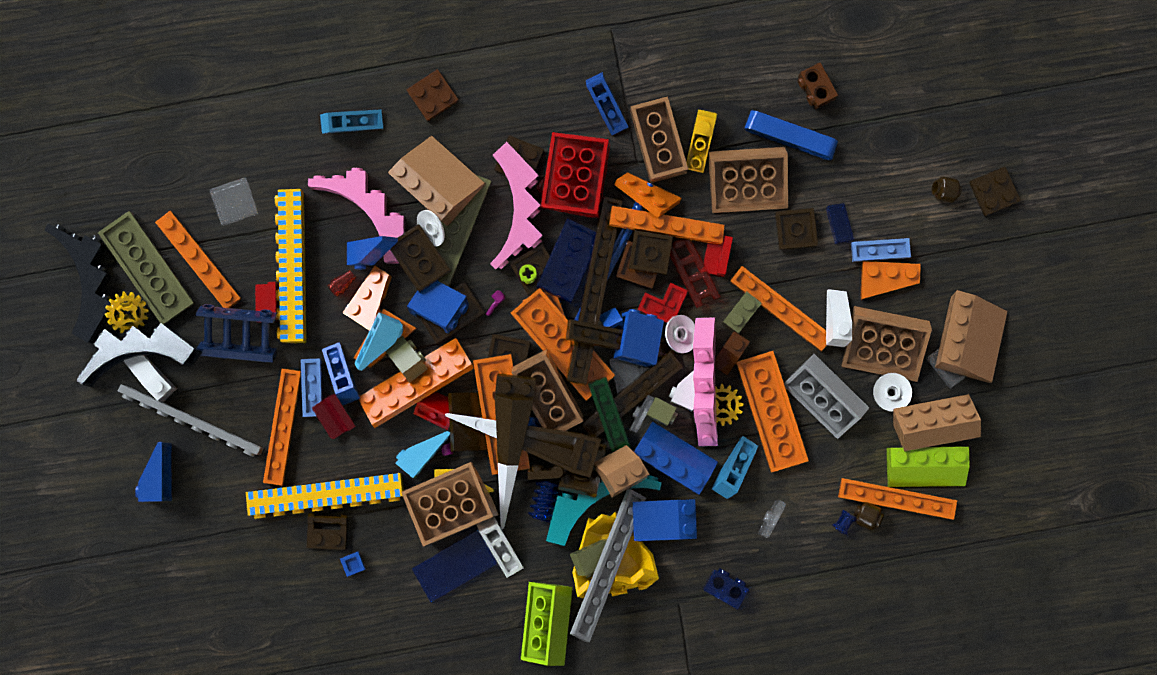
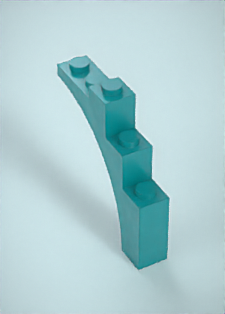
(569, 510)

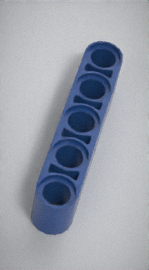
(791, 135)

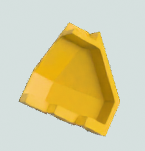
(636, 566)

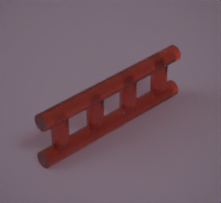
(689, 280)

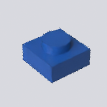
(352, 564)

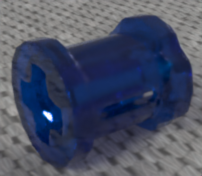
(844, 522)

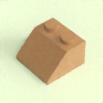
(621, 470)

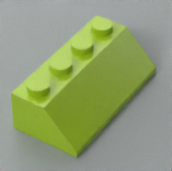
(927, 466)
(546, 624)

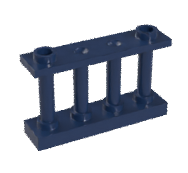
(227, 348)

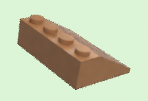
(437, 179)
(748, 179)
(971, 337)
(886, 343)
(449, 504)

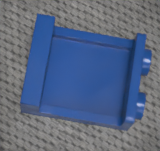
(439, 305)
(640, 338)

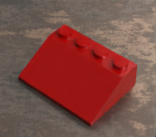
(575, 174)

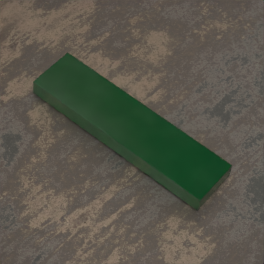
(609, 414)

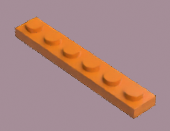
(666, 225)
(198, 260)
(781, 308)
(282, 427)
(897, 498)

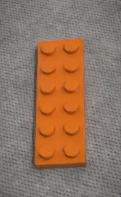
(548, 330)
(486, 375)
(398, 394)
(772, 411)

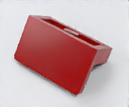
(717, 257)
(266, 297)
(434, 409)

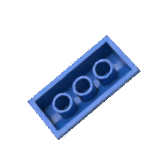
(675, 458)

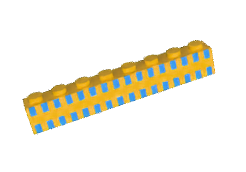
(291, 266)
(324, 494)

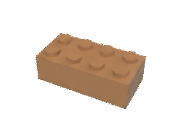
(659, 139)
(553, 400)
(936, 422)

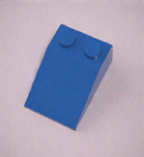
(156, 478)
(664, 520)

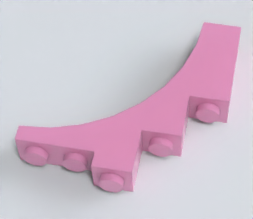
(520, 177)
(355, 189)
(704, 381)

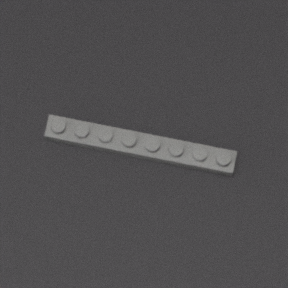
(183, 417)
(606, 568)

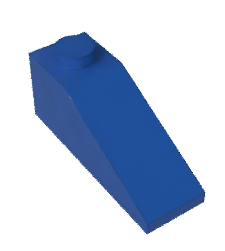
(606, 103)
(368, 251)
(340, 374)

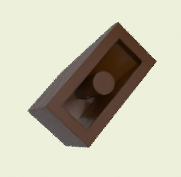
(730, 353)

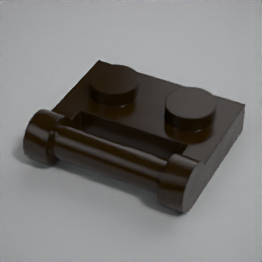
(540, 472)
(327, 537)

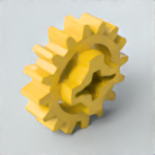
(131, 305)
(729, 411)

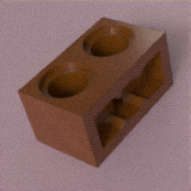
(822, 84)

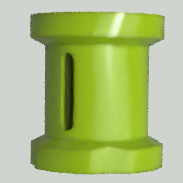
(523, 271)

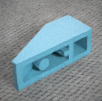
(379, 339)
(418, 456)

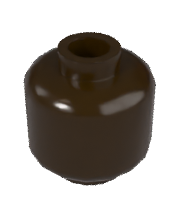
(946, 189)
(869, 516)

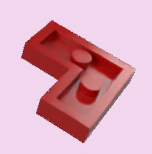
(665, 308)

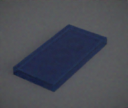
(568, 261)
(454, 566)

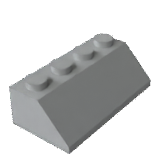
(826, 396)

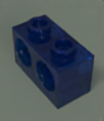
(723, 592)

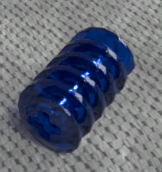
(543, 500)

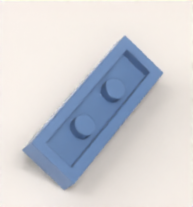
(880, 250)
(311, 385)

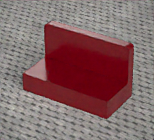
(333, 416)

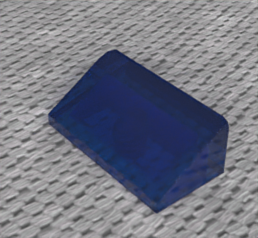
(839, 223)

